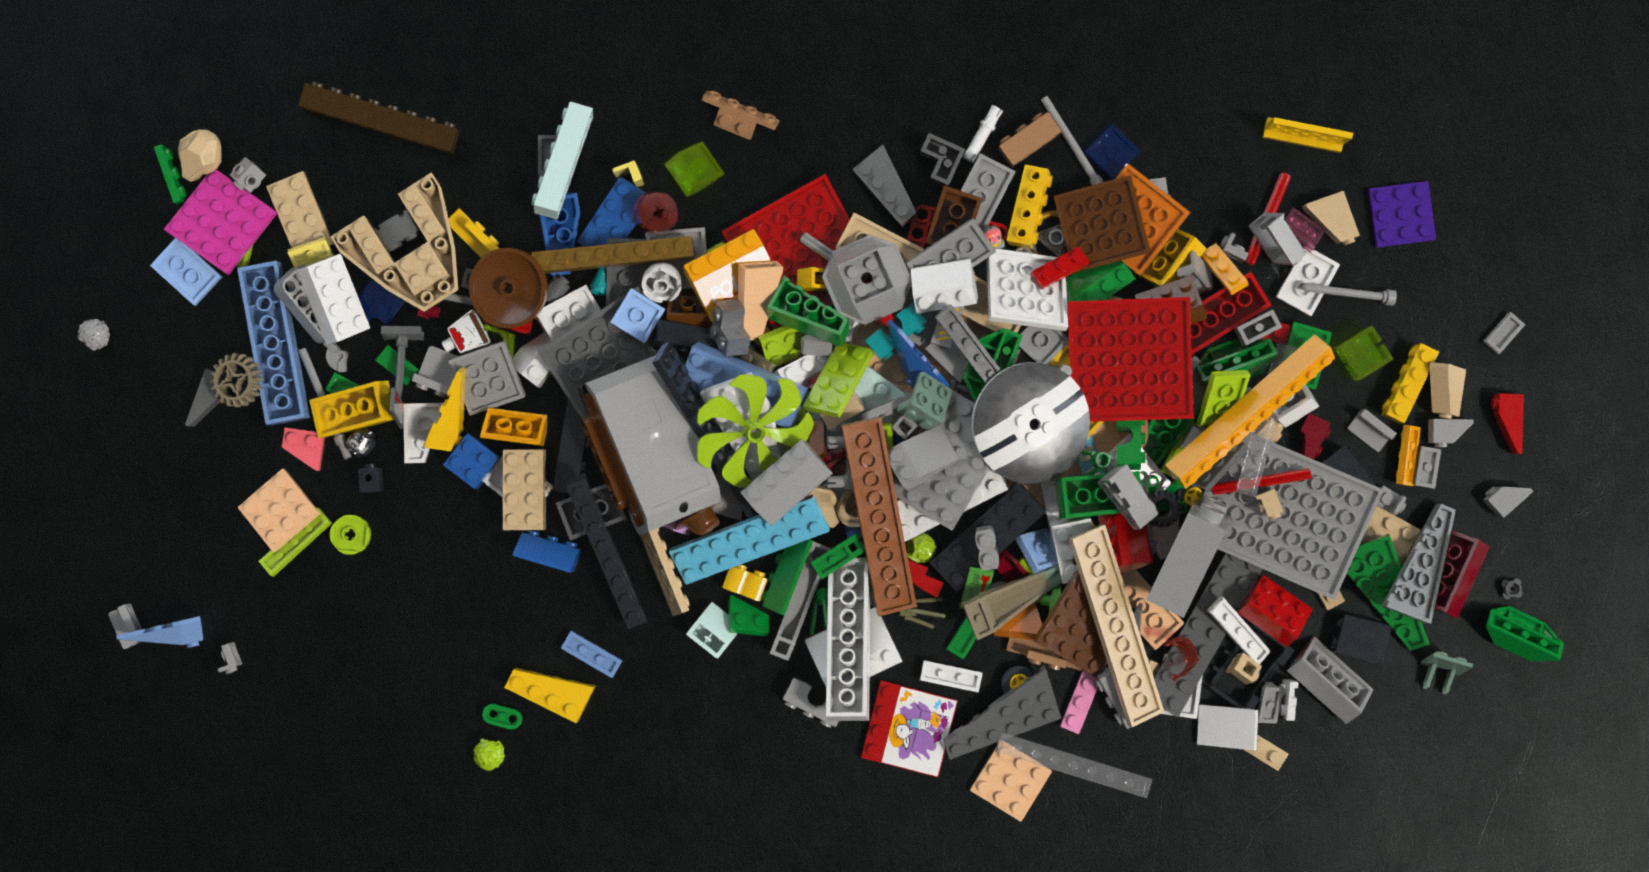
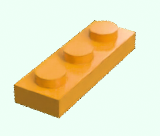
(1224, 269)
(1408, 455)

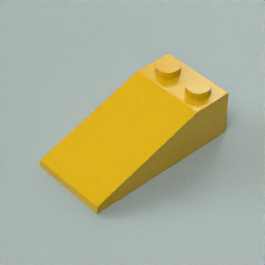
(352, 409)

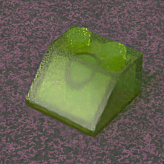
(694, 168)

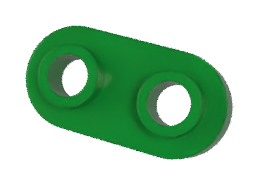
(502, 718)

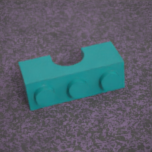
(910, 322)

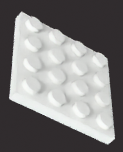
(1016, 296)

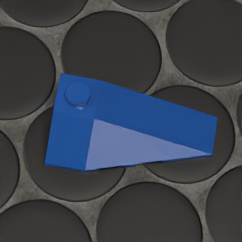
(562, 232)
(910, 358)

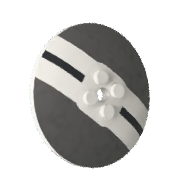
(1004, 416)

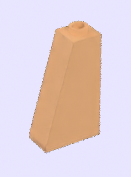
(755, 290)

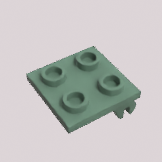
(1455, 666)

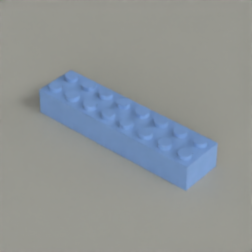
(273, 344)

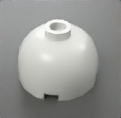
(661, 282)

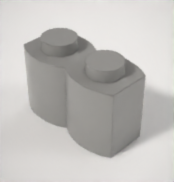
(988, 552)

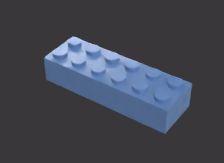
(711, 367)

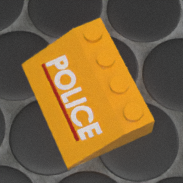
(716, 273)

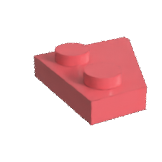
(304, 446)

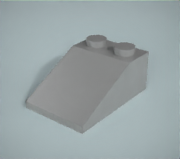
(922, 457)

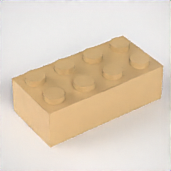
(524, 489)

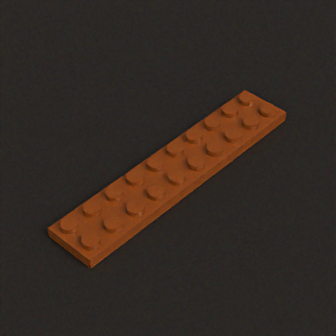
(878, 515)

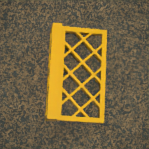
(1306, 134)

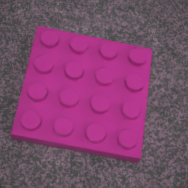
(220, 221)

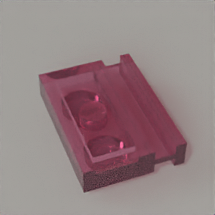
(1304, 229)

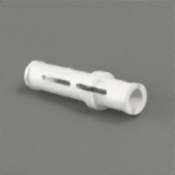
(982, 134)

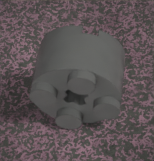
(396, 230)

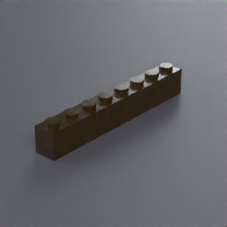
(379, 118)

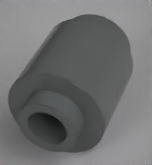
(557, 288)

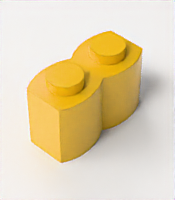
(745, 582)

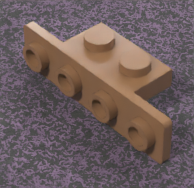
(737, 117)
(1038, 653)

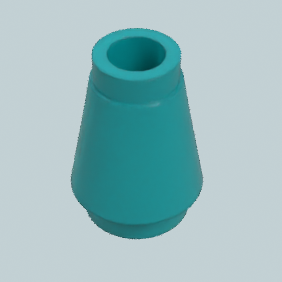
(598, 284)

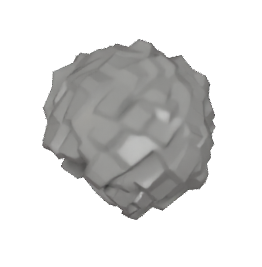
(94, 334)

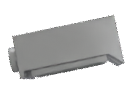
(1277, 239)

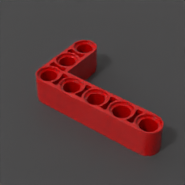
(923, 225)

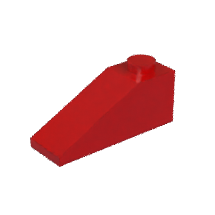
(1509, 416)

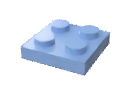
(637, 315)
(1038, 550)

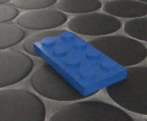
(614, 215)

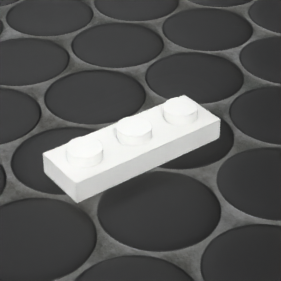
(951, 676)

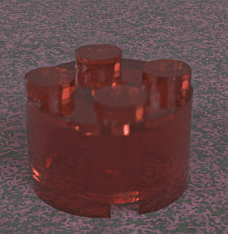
(646, 206)

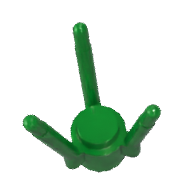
(1098, 460)
(822, 597)

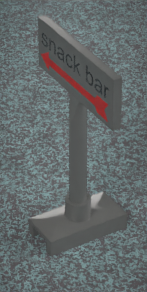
(401, 335)

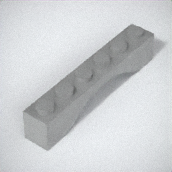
(798, 605)

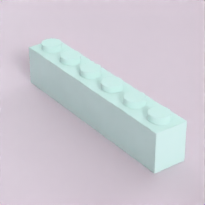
(563, 160)

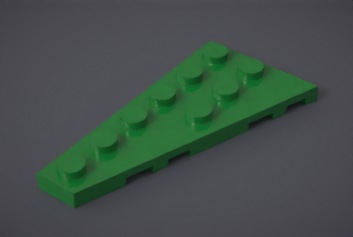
(1374, 573)

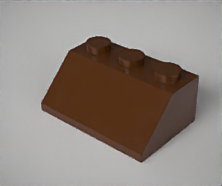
(688, 310)

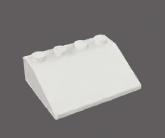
(882, 649)

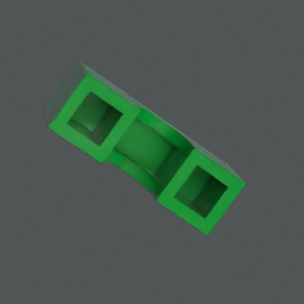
(1131, 452)

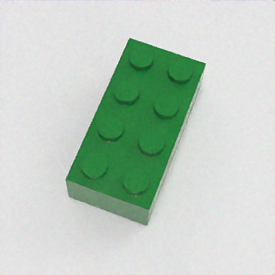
(1084, 497)

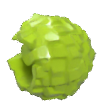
(921, 548)
(489, 754)

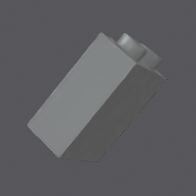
(1190, 556)

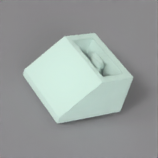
(712, 630)

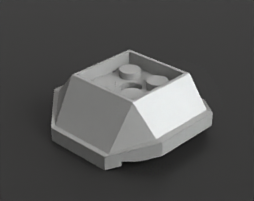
(873, 300)

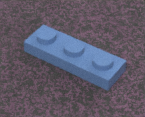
(591, 654)

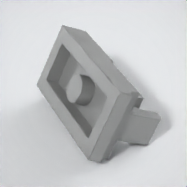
(1270, 703)

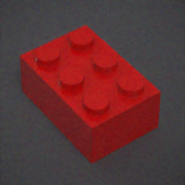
(1275, 611)

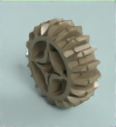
(244, 392)

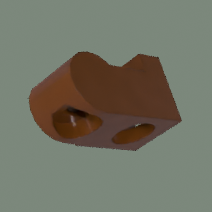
(818, 438)

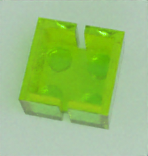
(1362, 354)

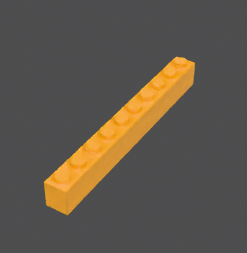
(1250, 411)

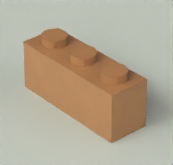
(1029, 139)

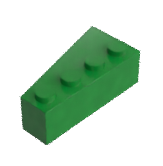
(806, 313)

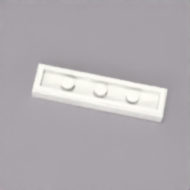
(1238, 630)

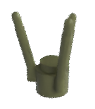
(909, 613)

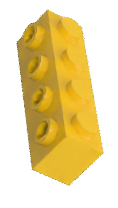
(1028, 207)
(1409, 383)

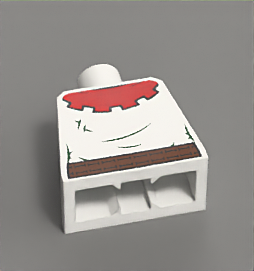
(467, 334)

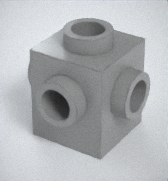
(247, 175)

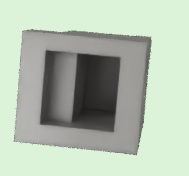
(907, 425)

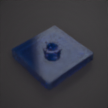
(1112, 152)

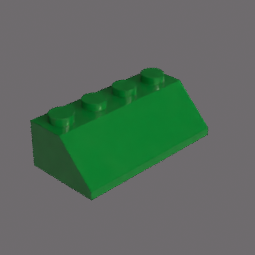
(1098, 282)
(786, 576)

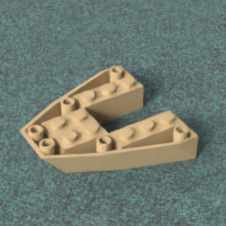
(425, 273)

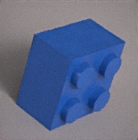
(472, 461)

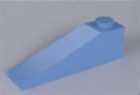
(176, 633)

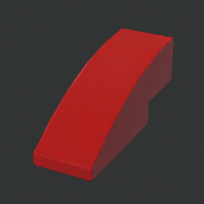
(919, 578)

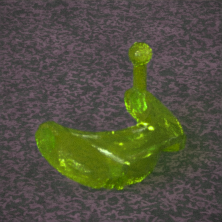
(508, 337)

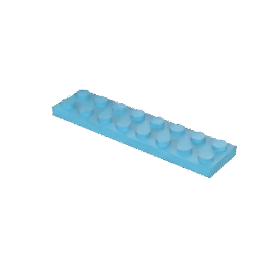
(747, 541)

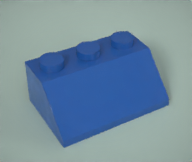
(547, 551)

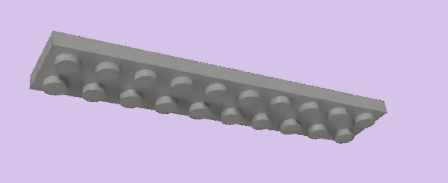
(986, 180)

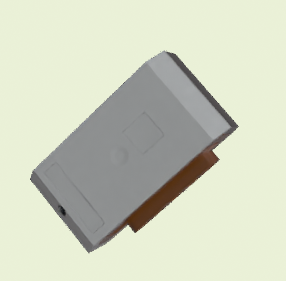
(645, 447)

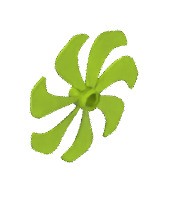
(721, 407)

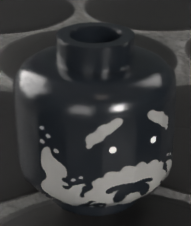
(361, 442)

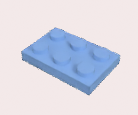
(186, 271)

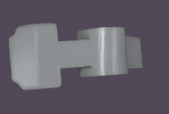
(336, 357)

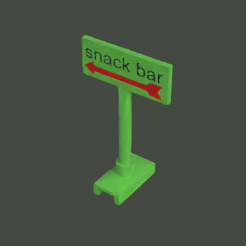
(980, 581)

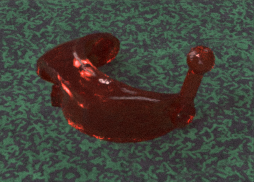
(1189, 651)

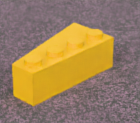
(554, 693)

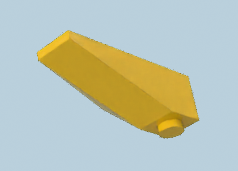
(448, 428)

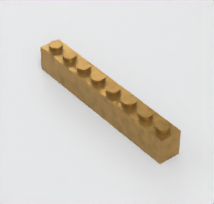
(616, 254)

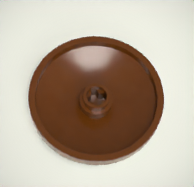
(508, 287)

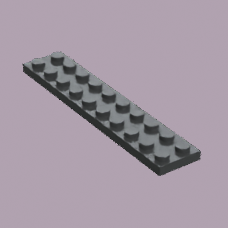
(1230, 580)

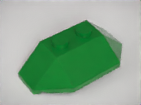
(1002, 348)
(1233, 356)
(1523, 635)

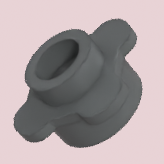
(1517, 589)

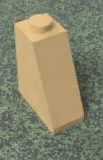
(1334, 216)
(1446, 389)

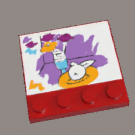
(909, 728)

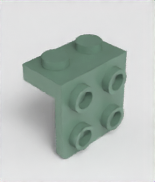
(927, 402)

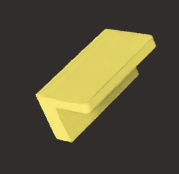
(628, 168)

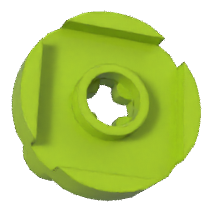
(342, 542)

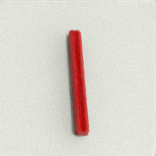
(1271, 207)
(1267, 480)

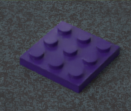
(1401, 214)

